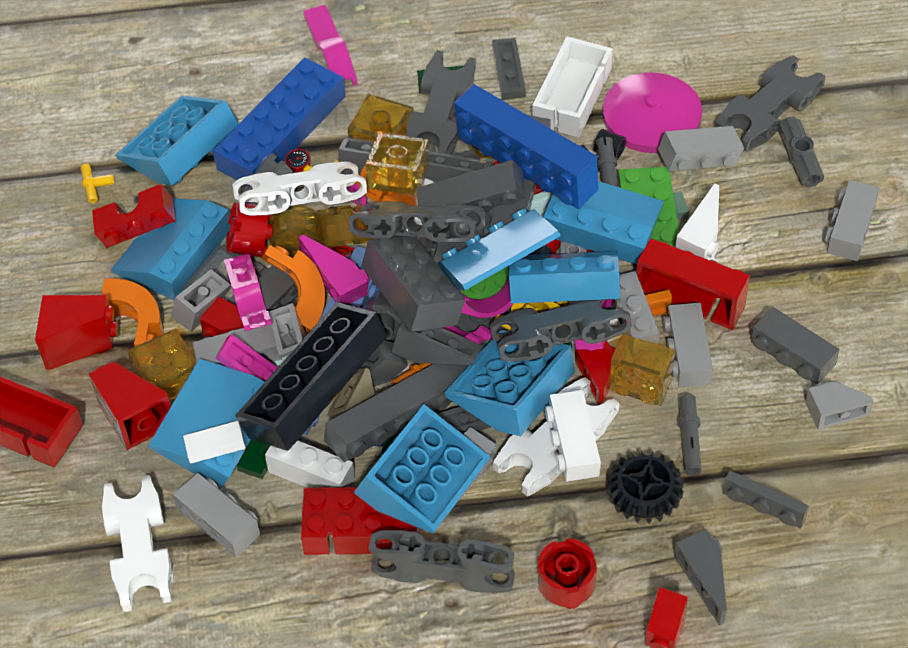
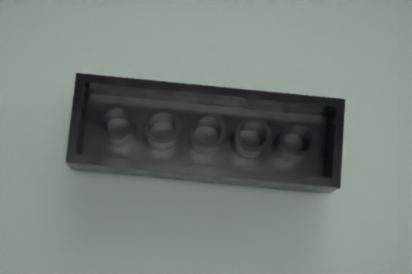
(311, 376)

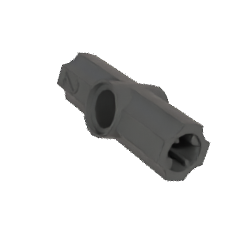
(801, 152)

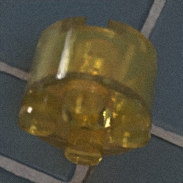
(293, 223)
(335, 226)

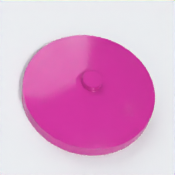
(649, 105)

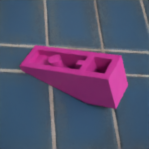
(338, 273)

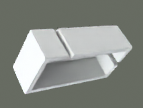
(573, 85)

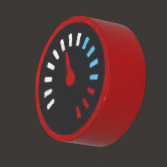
(297, 160)

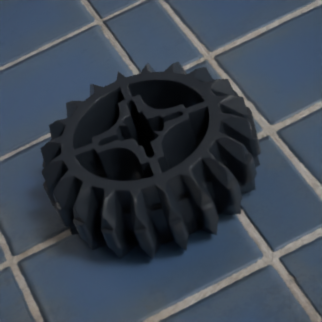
(660, 495)

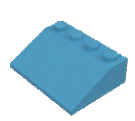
(179, 138)
(608, 221)
(497, 249)
(172, 254)
(565, 277)
(511, 393)
(206, 400)
(423, 472)

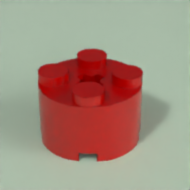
(247, 232)
(567, 573)

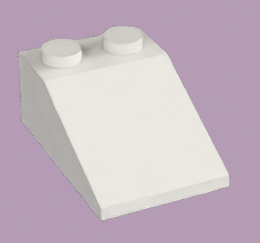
(701, 229)

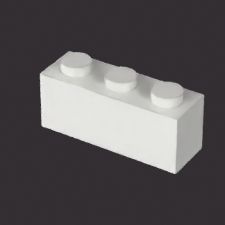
(573, 436)
(310, 467)

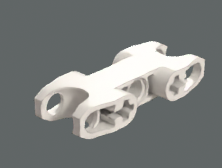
(277, 192)
(536, 449)
(140, 563)

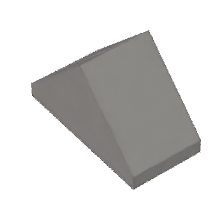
(286, 329)

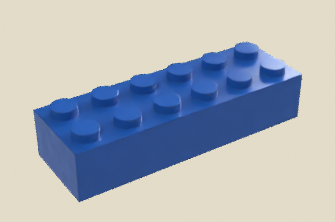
(281, 119)
(541, 152)

